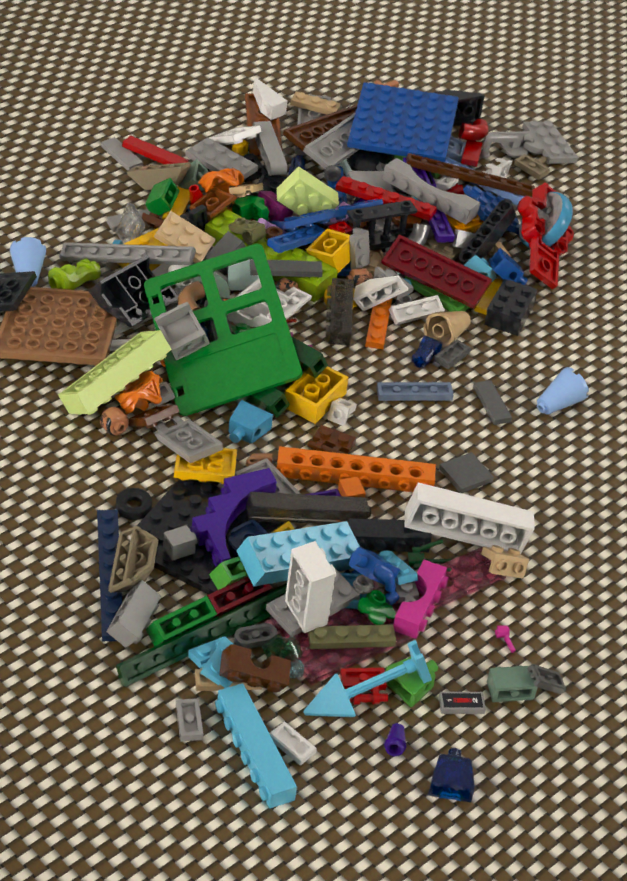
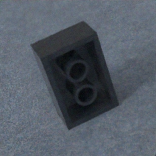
(511, 307)

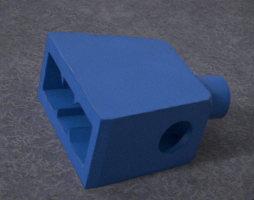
(507, 267)

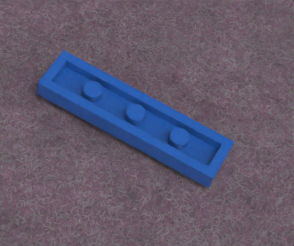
(295, 238)

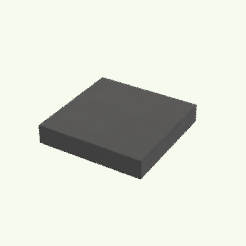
(466, 472)

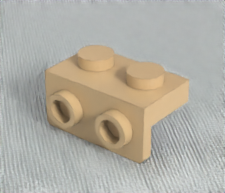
(506, 562)

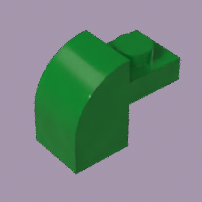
(250, 207)

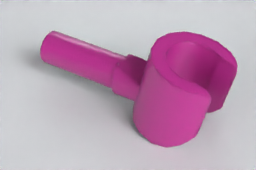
(503, 632)

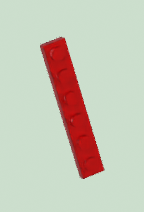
(369, 192)

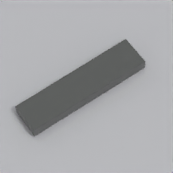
(291, 268)

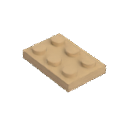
(179, 232)

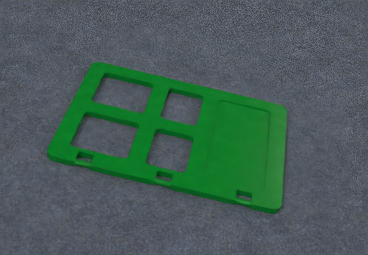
(233, 363)

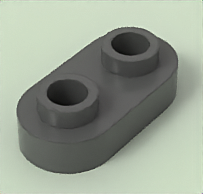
(254, 635)

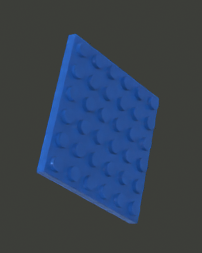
(403, 121)

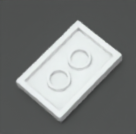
(236, 135)

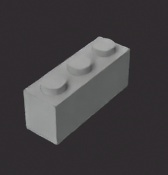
(134, 614)

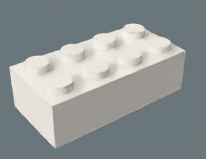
(310, 586)

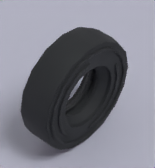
(133, 494)

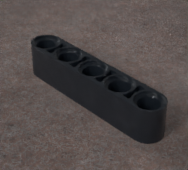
(489, 232)

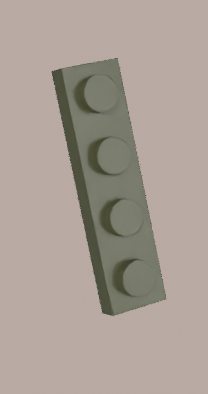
(352, 636)

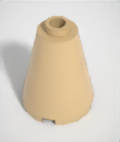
(446, 326)

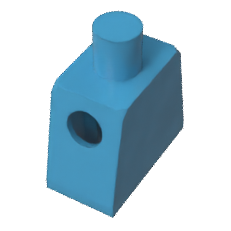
(249, 423)

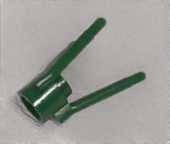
(416, 558)

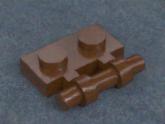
(331, 440)

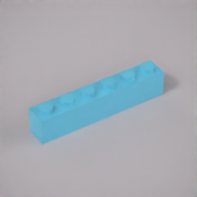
(256, 746)

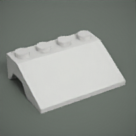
(260, 315)

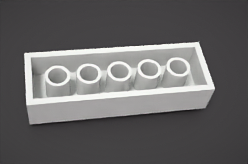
(468, 518)

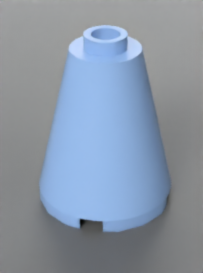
(28, 256)
(563, 392)

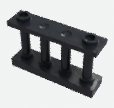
(386, 211)

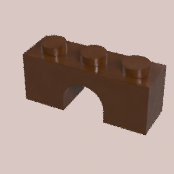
(238, 666)

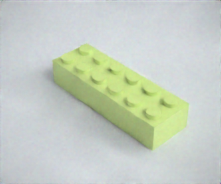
(115, 372)

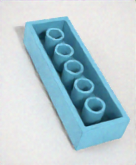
(268, 555)

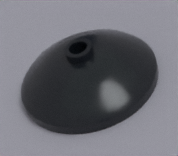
(367, 160)

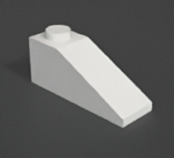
(269, 101)
(377, 291)

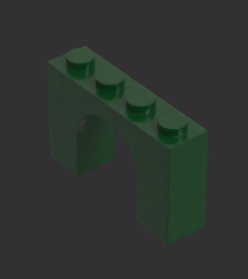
(273, 400)

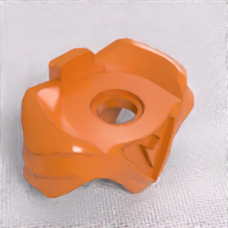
(221, 179)
(140, 392)

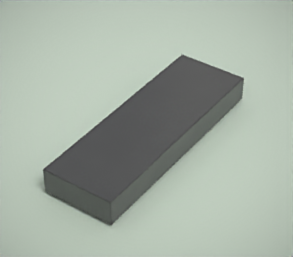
(492, 402)

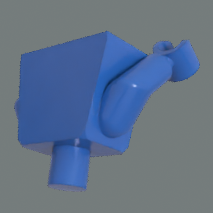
(377, 569)

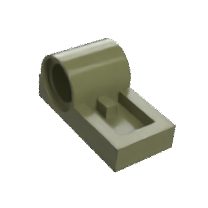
(251, 230)

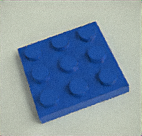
(487, 205)

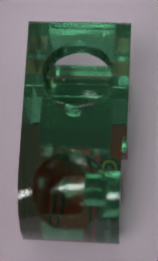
(283, 647)

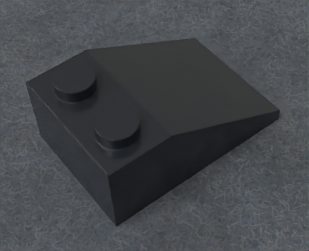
(468, 107)

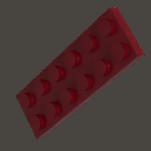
(436, 271)

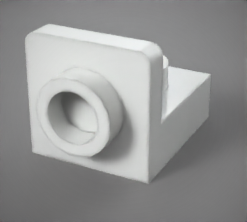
(340, 410)

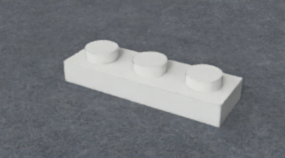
(415, 310)

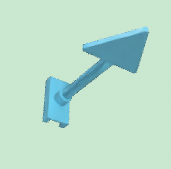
(334, 699)

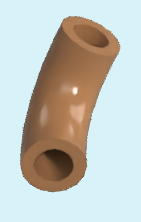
(191, 294)

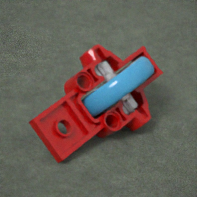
(545, 231)

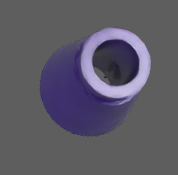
(395, 742)

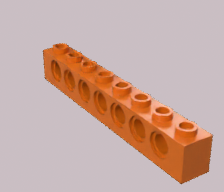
(371, 471)

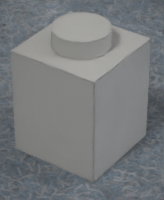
(179, 542)

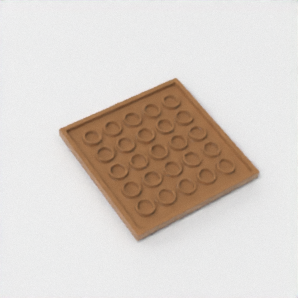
(57, 328)

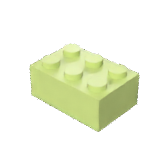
(306, 193)

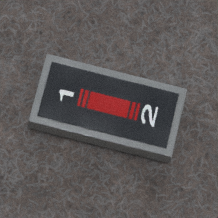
(462, 703)

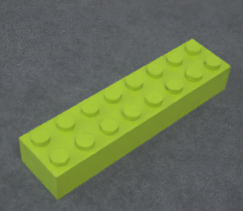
(311, 285)

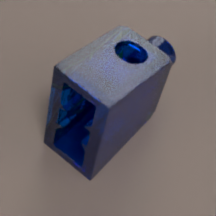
(453, 777)

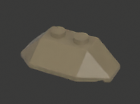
(152, 174)
(133, 559)

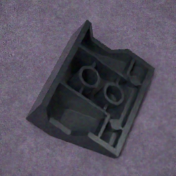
(124, 293)

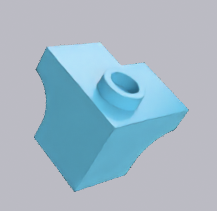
(481, 266)

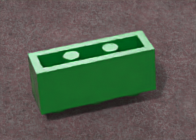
(181, 620)

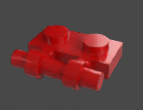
(354, 676)

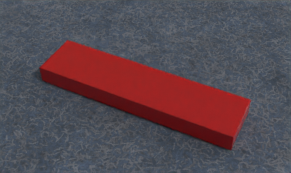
(152, 151)

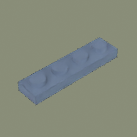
(414, 391)

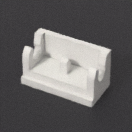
(500, 170)

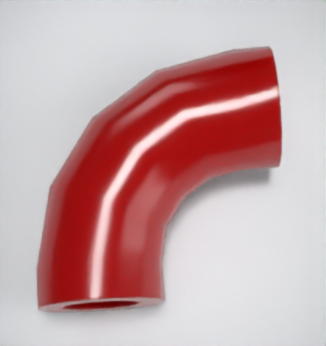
(474, 131)

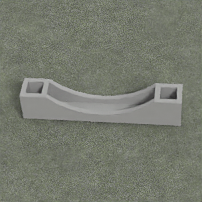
(455, 205)

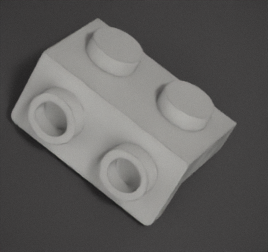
(359, 248)

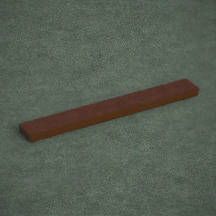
(469, 175)

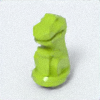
(72, 277)

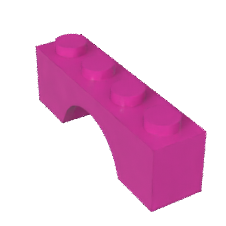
(412, 615)

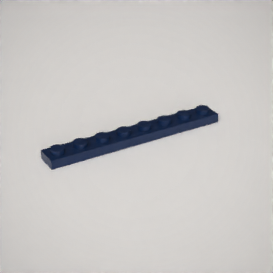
(107, 544)

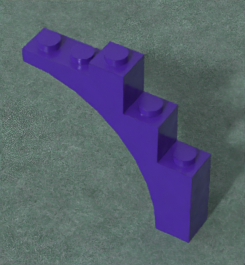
(225, 508)

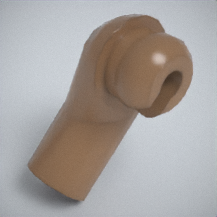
(256, 457)

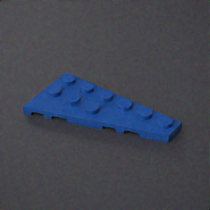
(321, 216)

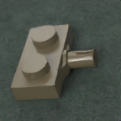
(532, 166)

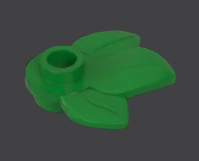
(376, 607)

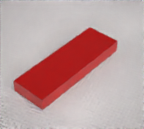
(472, 153)

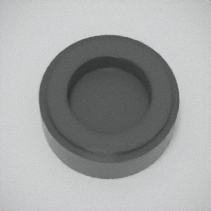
(332, 173)

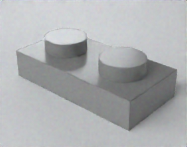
(189, 719)

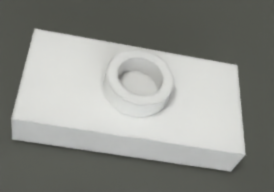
(292, 743)

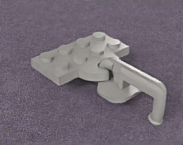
(537, 138)

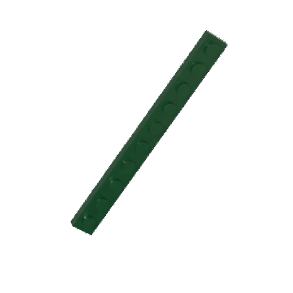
(179, 646)

